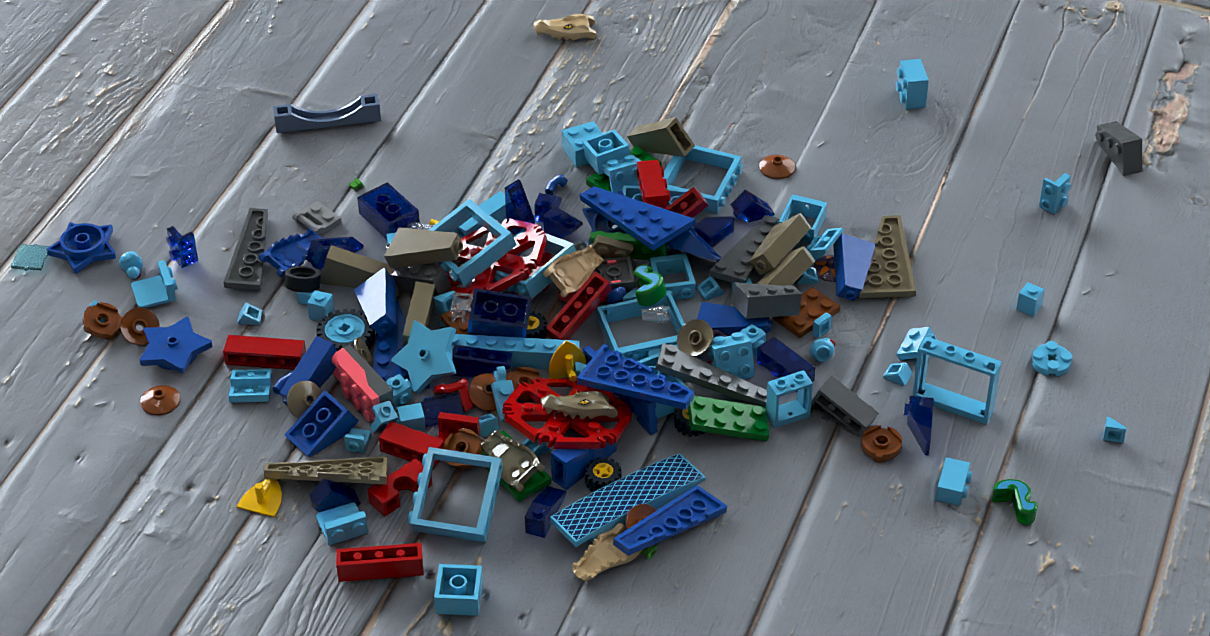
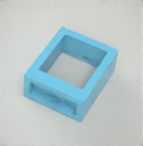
(815, 210)
(675, 264)
(799, 408)

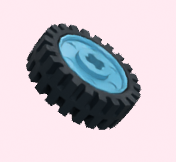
(344, 328)

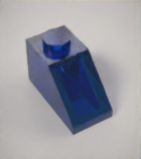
(545, 203)
(750, 207)
(715, 229)
(332, 495)

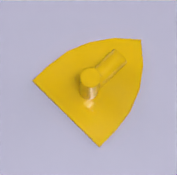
(563, 361)
(262, 498)

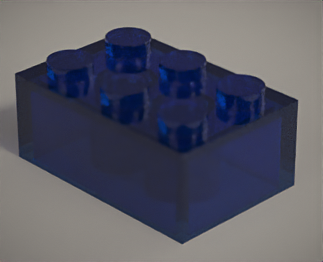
(387, 209)
(499, 314)

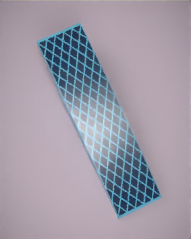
(610, 505)

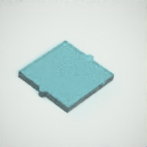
(30, 257)

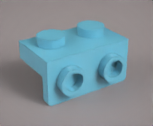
(1055, 193)
(912, 341)

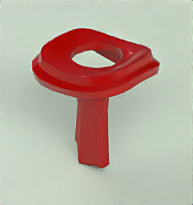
(460, 386)

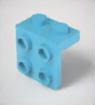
(622, 172)
(156, 289)
(734, 354)
(342, 523)

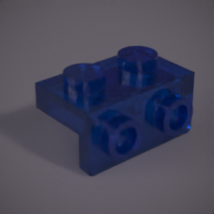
(182, 248)
(448, 404)

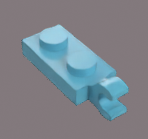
(501, 390)

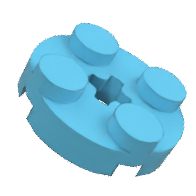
(1051, 350)

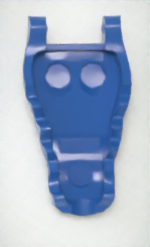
(289, 251)

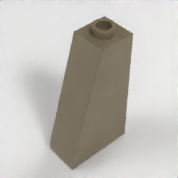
(662, 138)
(779, 243)
(422, 247)
(789, 268)
(349, 269)
(420, 308)

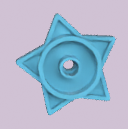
(427, 355)

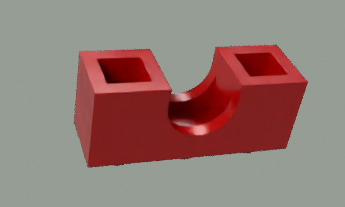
(386, 497)

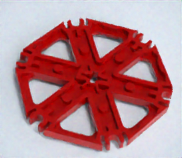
(509, 263)
(556, 423)

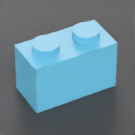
(953, 481)

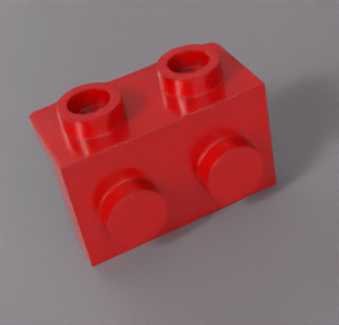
(452, 423)

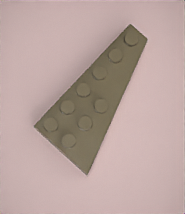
(890, 264)
(352, 470)

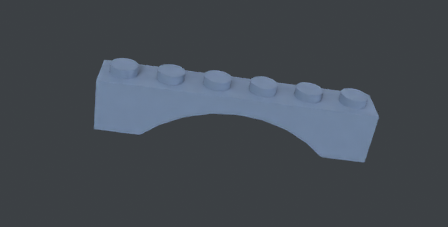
(292, 118)

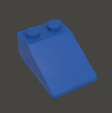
(694, 244)
(321, 425)

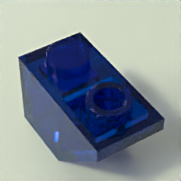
(559, 223)

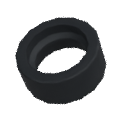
(302, 279)

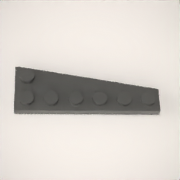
(735, 264)
(245, 267)
(693, 370)

